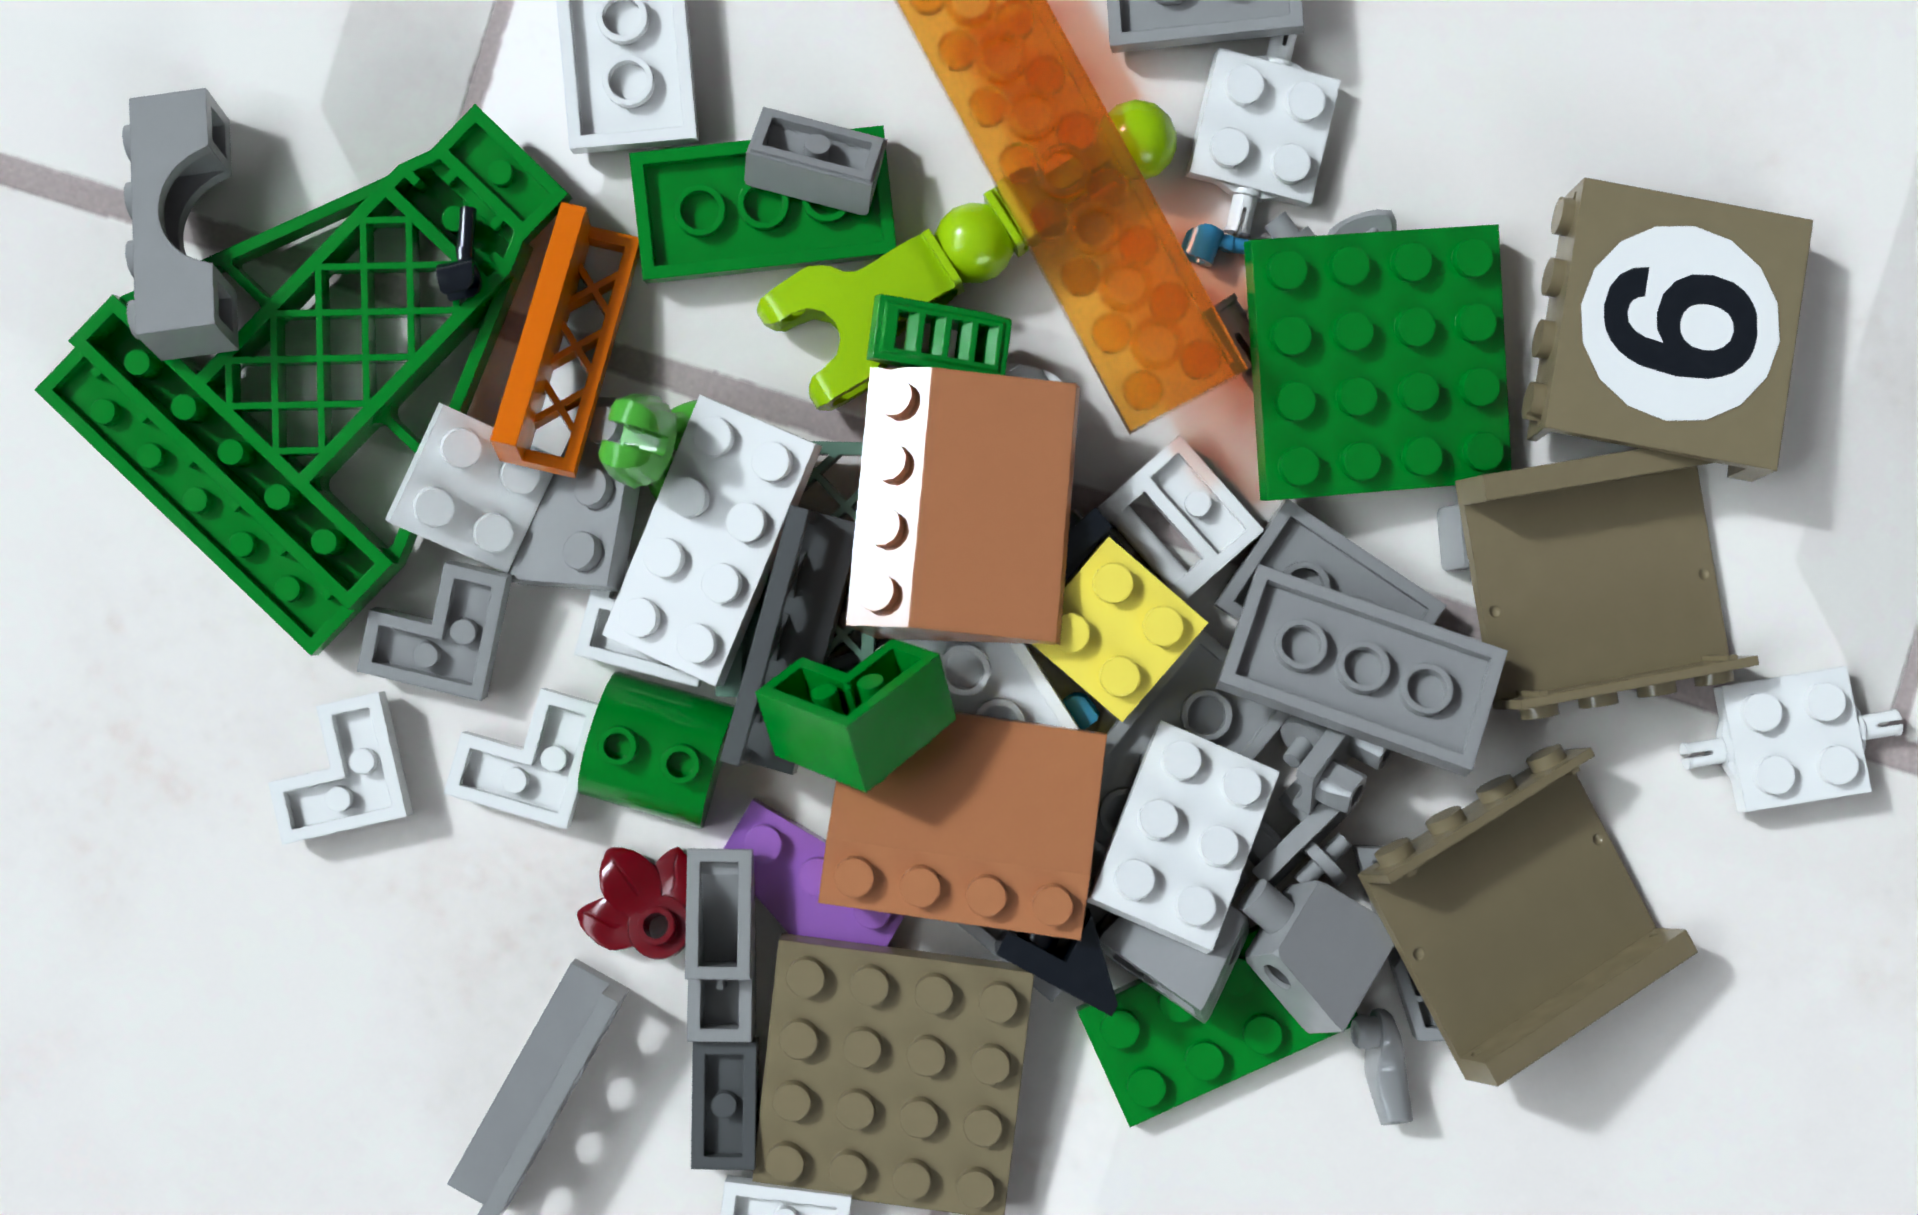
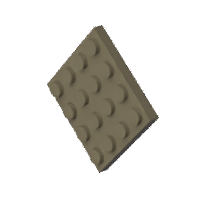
(893, 1074)

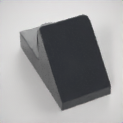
(1076, 969)

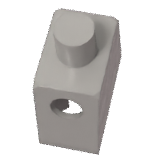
(1315, 950)
(1174, 969)

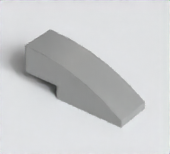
(720, 945)

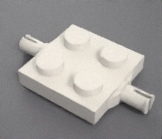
(1262, 130)
(1791, 739)

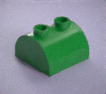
(655, 749)

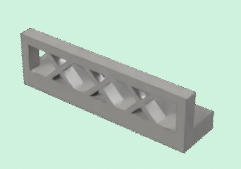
(538, 1087)

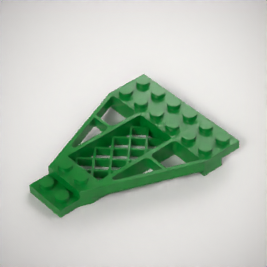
(233, 481)

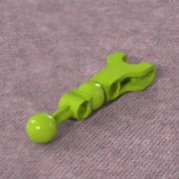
(968, 247)

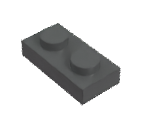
(724, 1105)

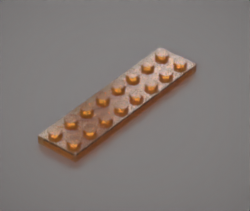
(1078, 202)

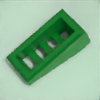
(980, 341)

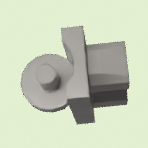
(1322, 766)
(1278, 857)

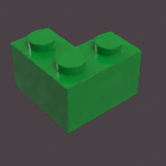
(861, 720)

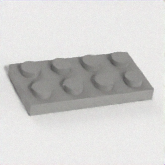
(1362, 670)

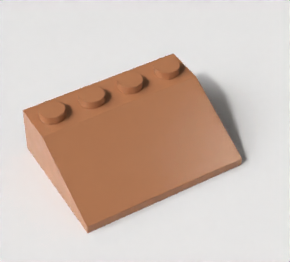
(963, 507)
(974, 829)

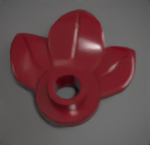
(633, 897)

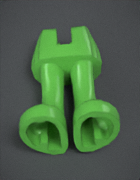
(646, 442)

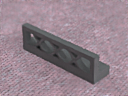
(794, 623)

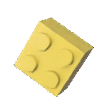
(1120, 629)

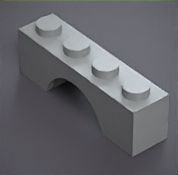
(176, 155)

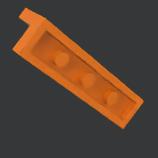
(542, 337)

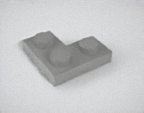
(452, 650)

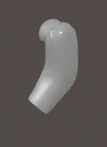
(1384, 1065)

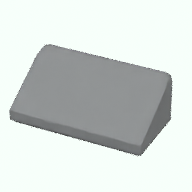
(814, 161)

